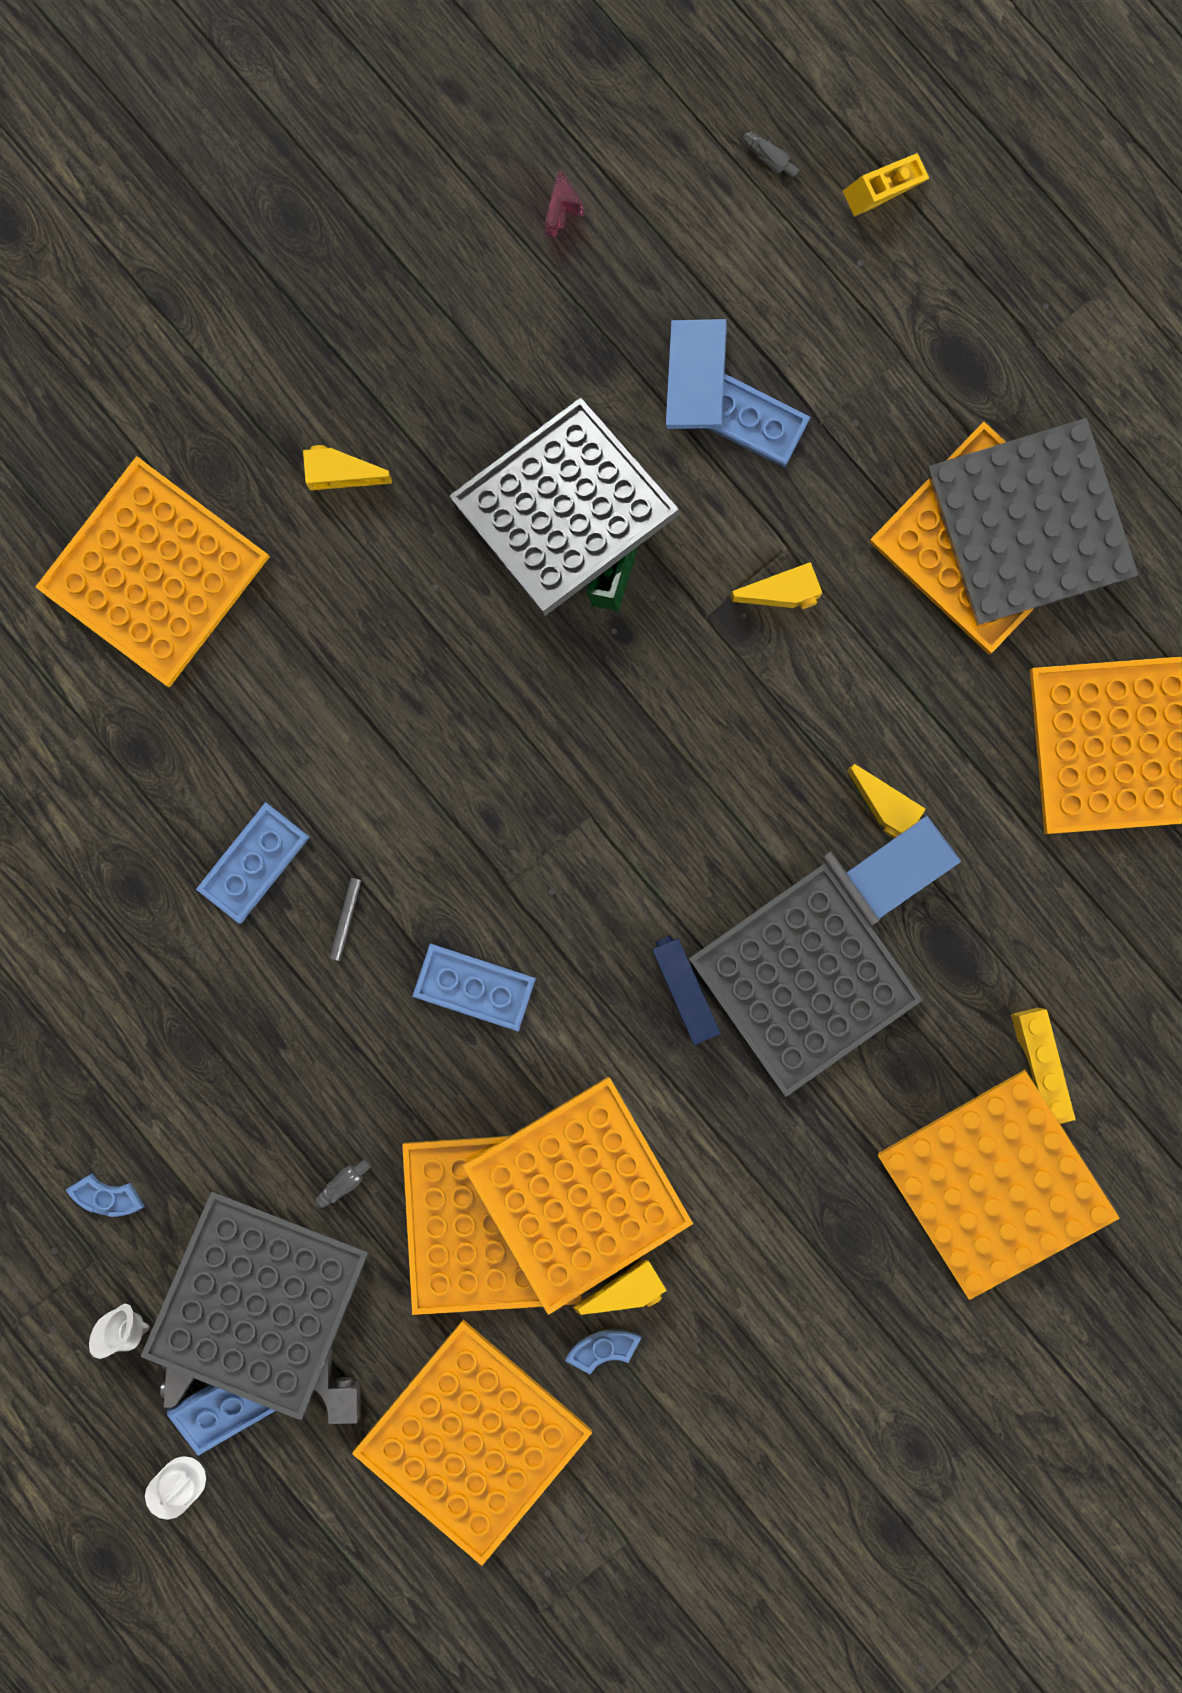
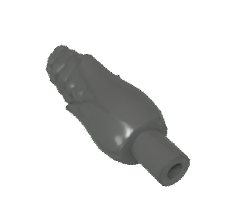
(771, 155)
(343, 1183)

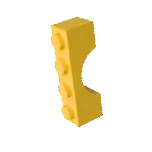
(1038, 1042)

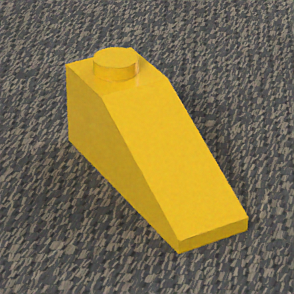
(885, 184)
(333, 469)
(785, 589)
(888, 805)
(630, 1289)

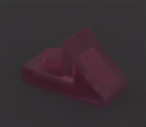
(563, 201)

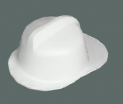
(117, 1332)
(175, 1487)

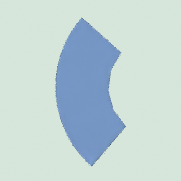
(105, 1199)
(602, 1347)

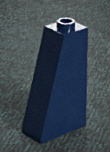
(685, 990)

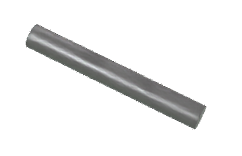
(851, 888)
(345, 919)

